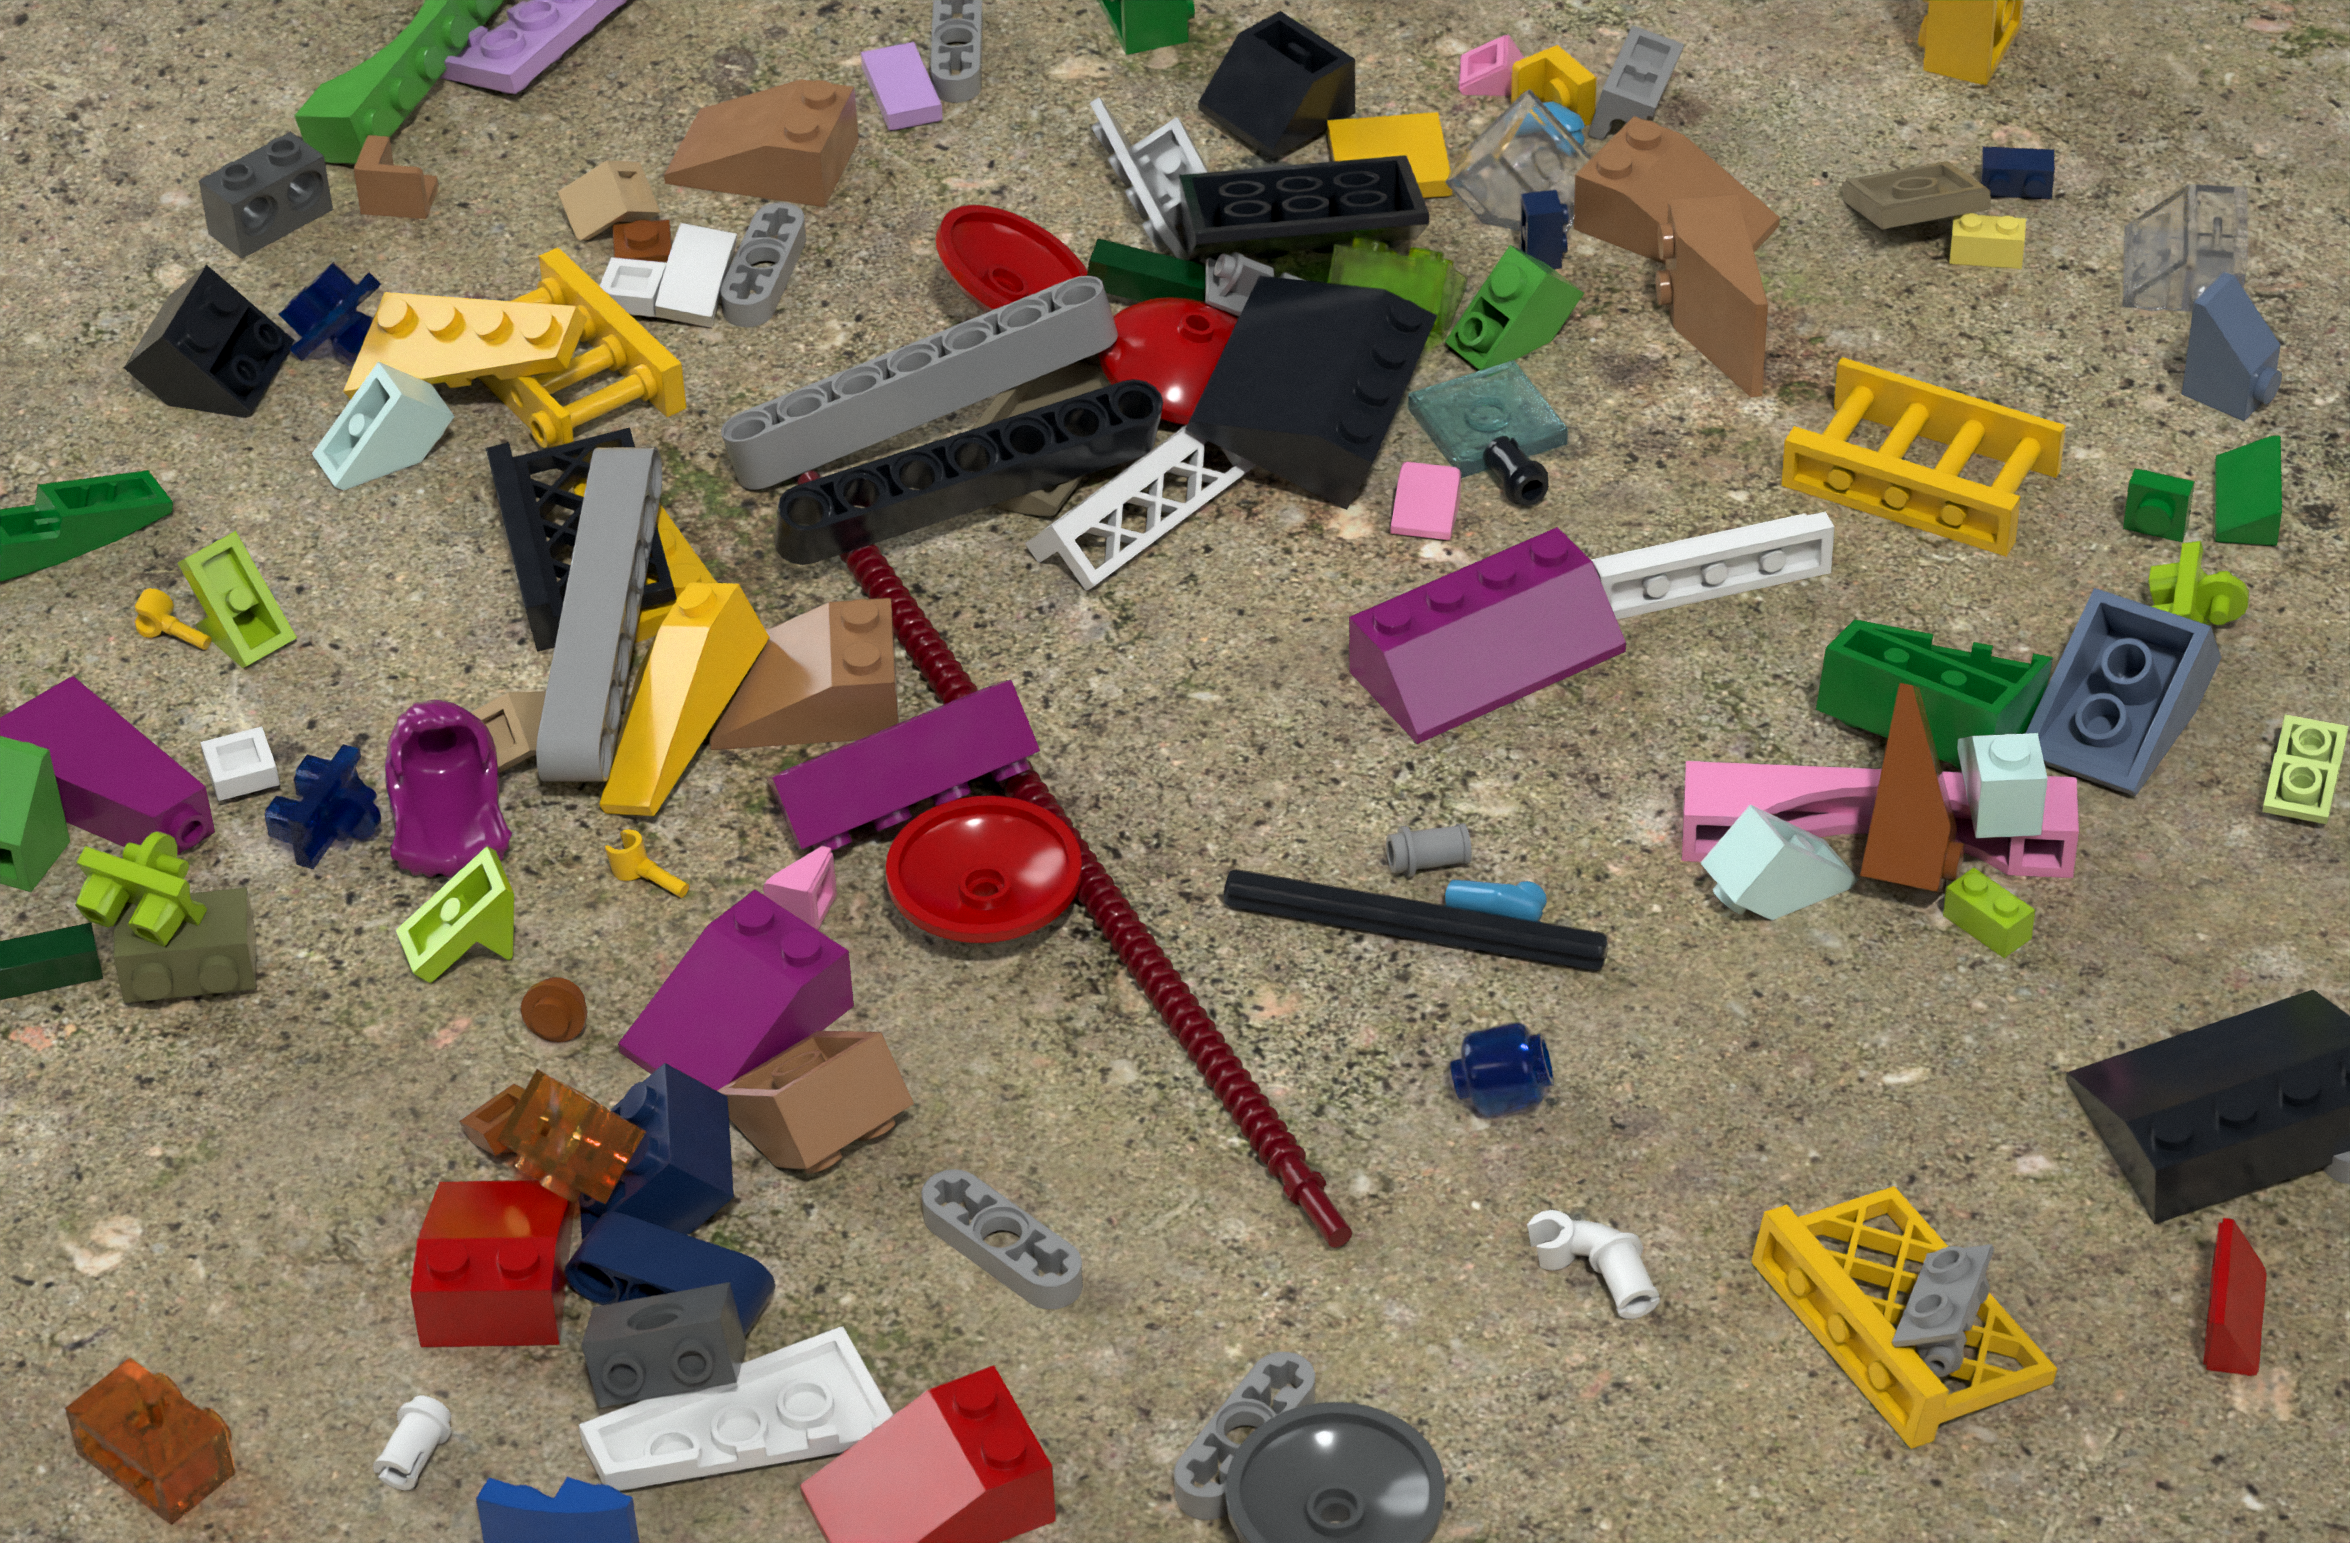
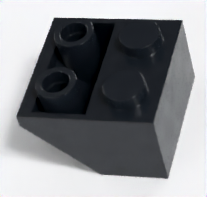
(1280, 85)
(209, 349)

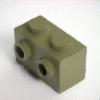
(197, 959)

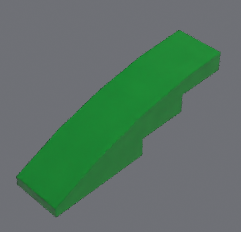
(77, 519)

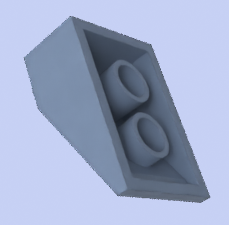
(2123, 691)

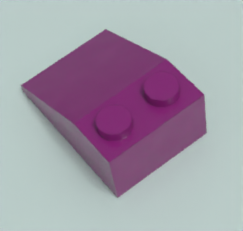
(742, 995)

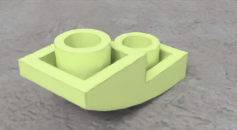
(2305, 769)

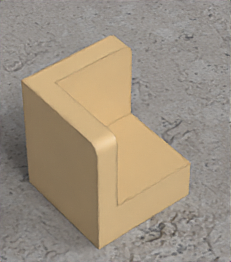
(607, 196)
(513, 725)

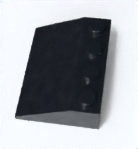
(1300, 207)
(1313, 381)
(2225, 1104)

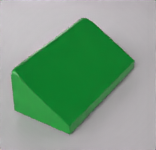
(2249, 493)

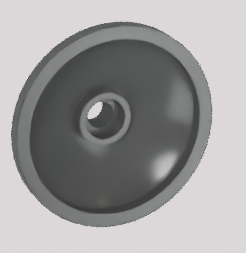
(1335, 1467)

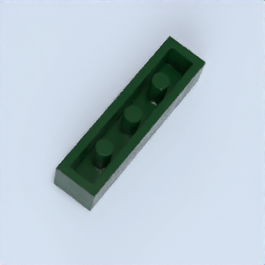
(1145, 274)
(48, 961)

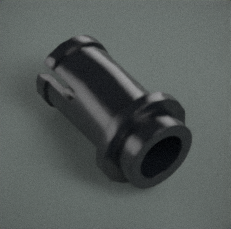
(1522, 479)

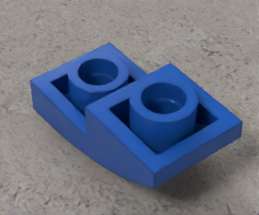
(574, 1515)

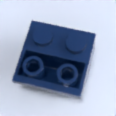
(682, 1161)

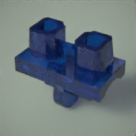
(330, 310)
(332, 807)

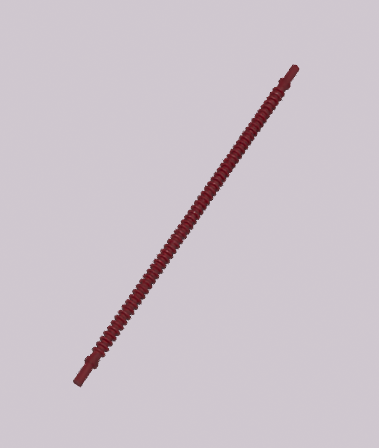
(1119, 922)

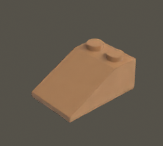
(771, 143)
(1632, 177)
(1715, 286)
(817, 680)

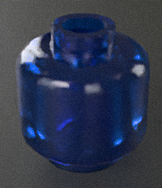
(1503, 1069)

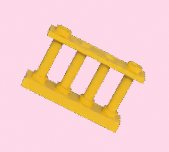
(617, 344)
(1911, 492)

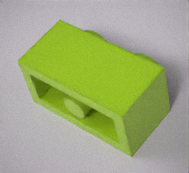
(1989, 912)

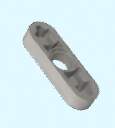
(965, 57)
(769, 282)
(1011, 1264)
(1245, 1406)

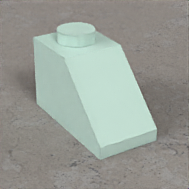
(382, 428)
(2004, 784)
(1774, 866)

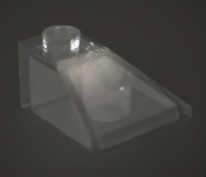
(1518, 155)

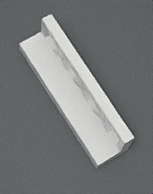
(1126, 487)
(1717, 564)

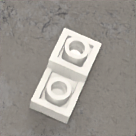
(695, 275)

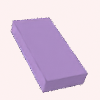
(901, 86)

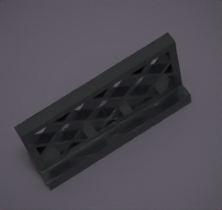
(528, 528)

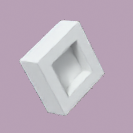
(634, 284)
(240, 763)

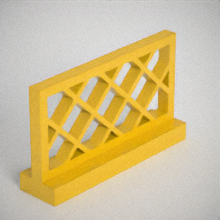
(1859, 1326)

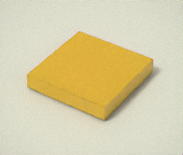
(1396, 135)

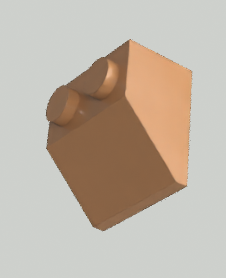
(819, 1098)

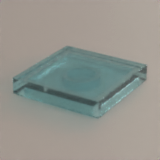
(1482, 406)

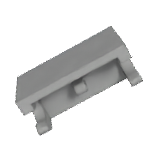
(1636, 79)

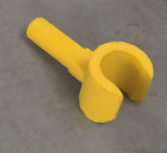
(155, 616)
(634, 863)

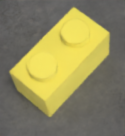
(1988, 241)

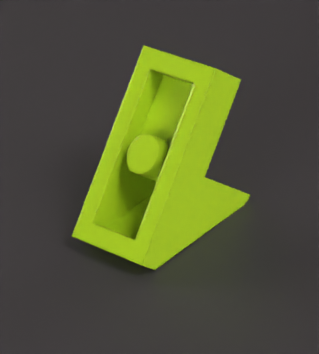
(238, 603)
(466, 910)

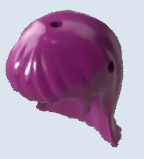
(443, 789)

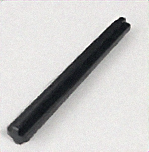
(1416, 920)

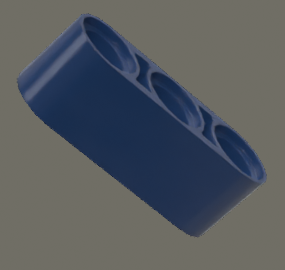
(639, 1259)

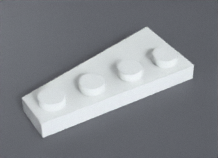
(781, 1410)

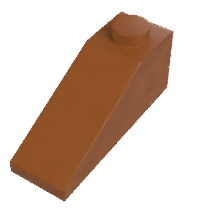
(1912, 814)

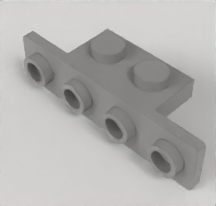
(1154, 172)

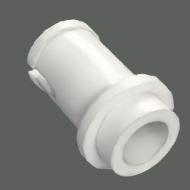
(419, 1430)

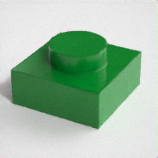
(2158, 505)

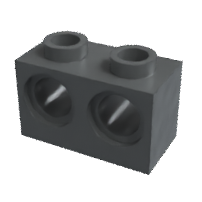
(265, 195)

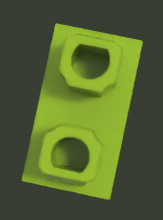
(2191, 593)
(145, 877)

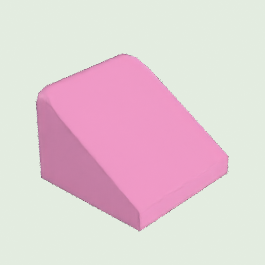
(1489, 68)
(1426, 500)
(805, 886)

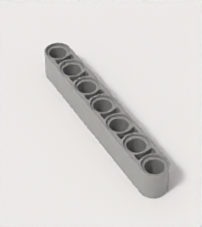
(919, 382)
(599, 616)

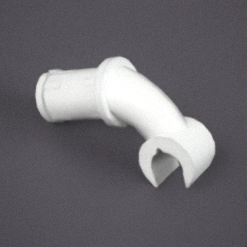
(1608, 1251)

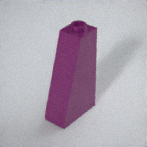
(109, 771)

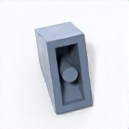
(2230, 352)

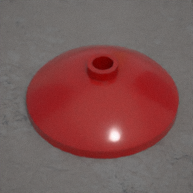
(1001, 255)
(1171, 347)
(983, 869)

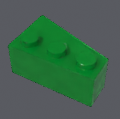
(1960, 689)

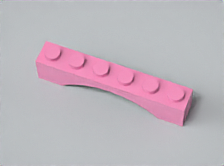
(1843, 801)

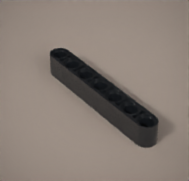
(1057, 446)

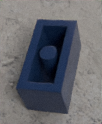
(2018, 172)
(1542, 227)

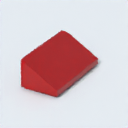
(2234, 1304)

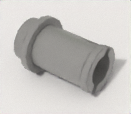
(1427, 848)

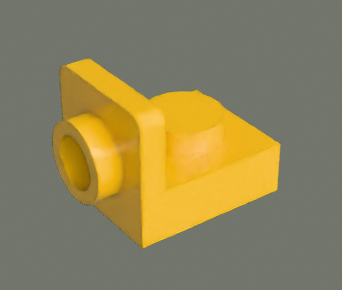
(1556, 78)

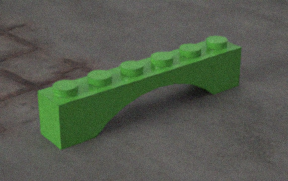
(391, 83)

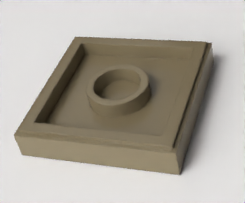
(1916, 195)

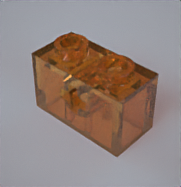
(569, 1139)
(151, 1440)

